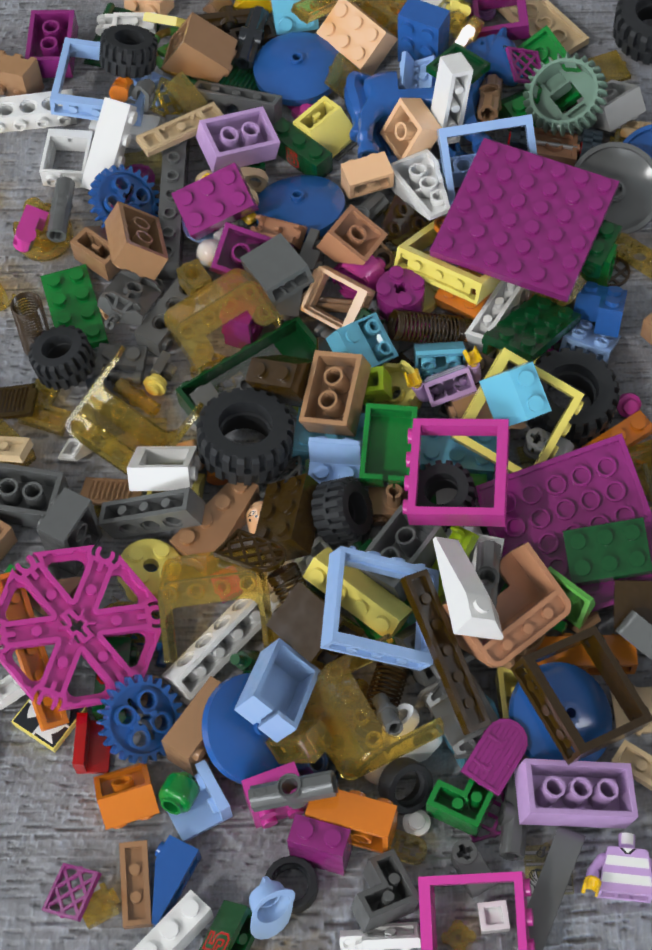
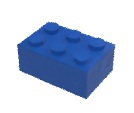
(422, 29)

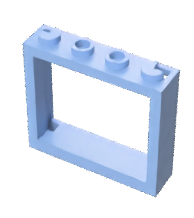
(76, 105)
(474, 128)
(332, 640)

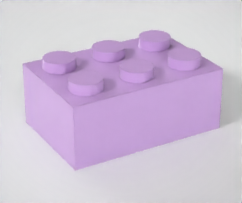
(238, 138)

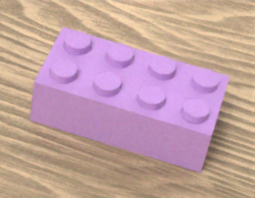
(575, 793)

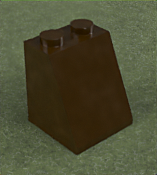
(280, 376)
(301, 622)

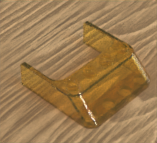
(114, 427)
(207, 580)
(357, 734)

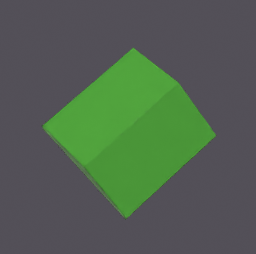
(581, 602)

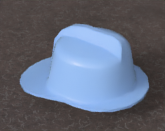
(270, 908)

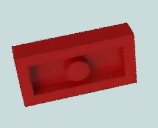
(89, 752)

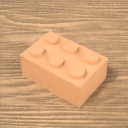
(357, 36)

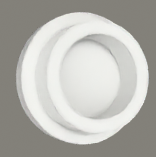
(417, 823)

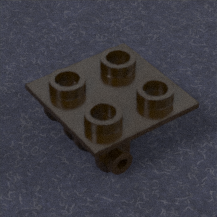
(401, 222)

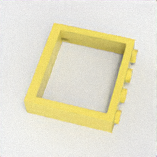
(439, 272)
(561, 429)

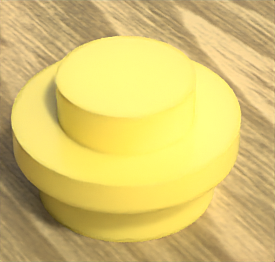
(155, 384)

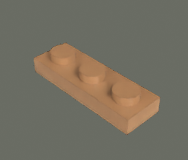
(135, 884)

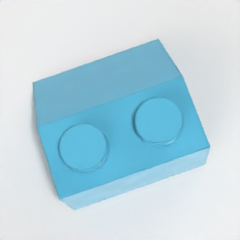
(286, 21)
(515, 394)

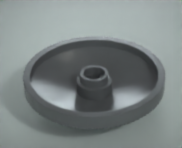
(633, 170)

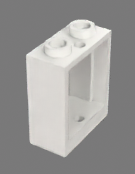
(64, 141)
(163, 468)

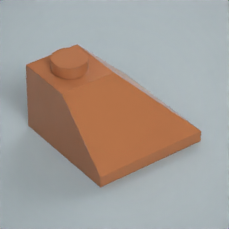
(352, 238)

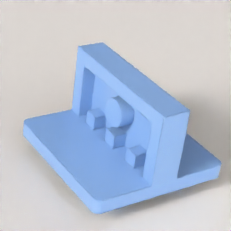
(414, 73)

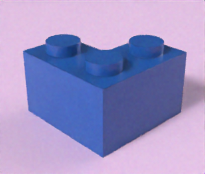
(602, 306)

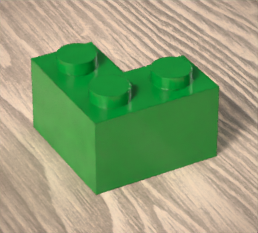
(460, 808)

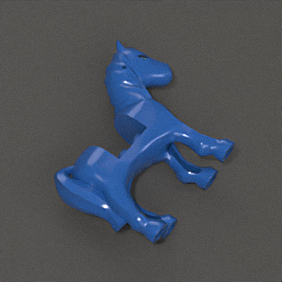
(373, 98)

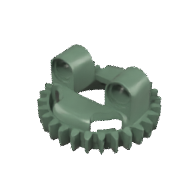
(555, 84)

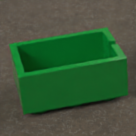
(386, 444)

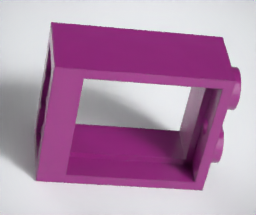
(515, 30)

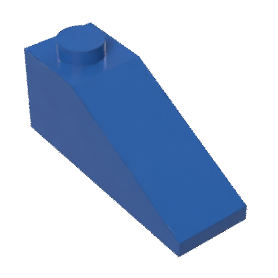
(173, 870)

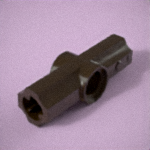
(227, 18)

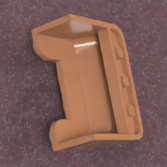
(525, 608)

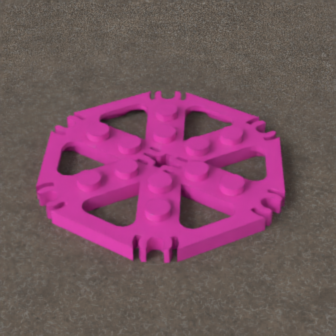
(84, 609)

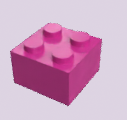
(270, 817)

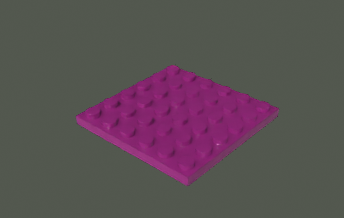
(524, 219)
(571, 493)

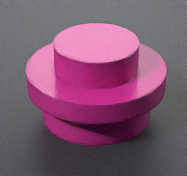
(628, 404)

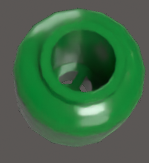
(178, 792)

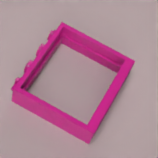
(457, 515)
(427, 909)

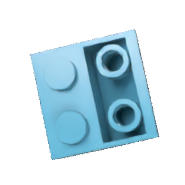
(364, 337)
(437, 357)

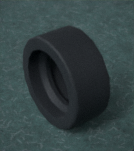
(422, 788)
(306, 868)

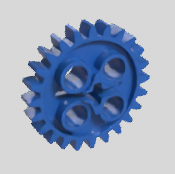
(105, 190)
(121, 734)

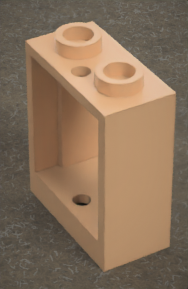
(311, 296)

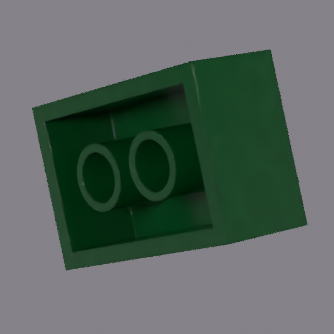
(608, 552)

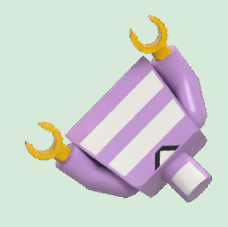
(447, 383)
(621, 872)

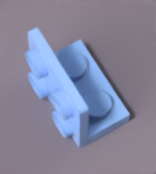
(583, 337)
(333, 458)
(207, 810)

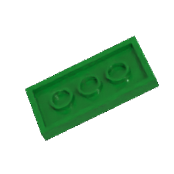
(548, 45)
(74, 302)

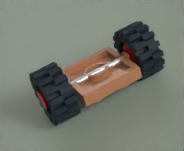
(557, 147)

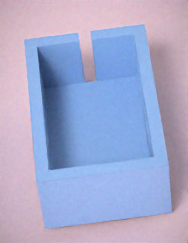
(277, 690)

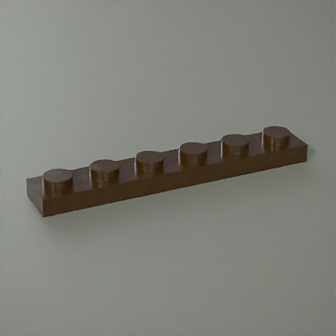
(445, 651)

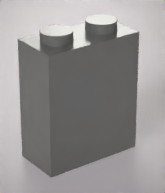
(277, 269)

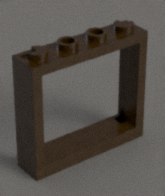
(552, 711)

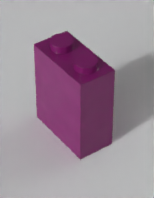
(320, 844)

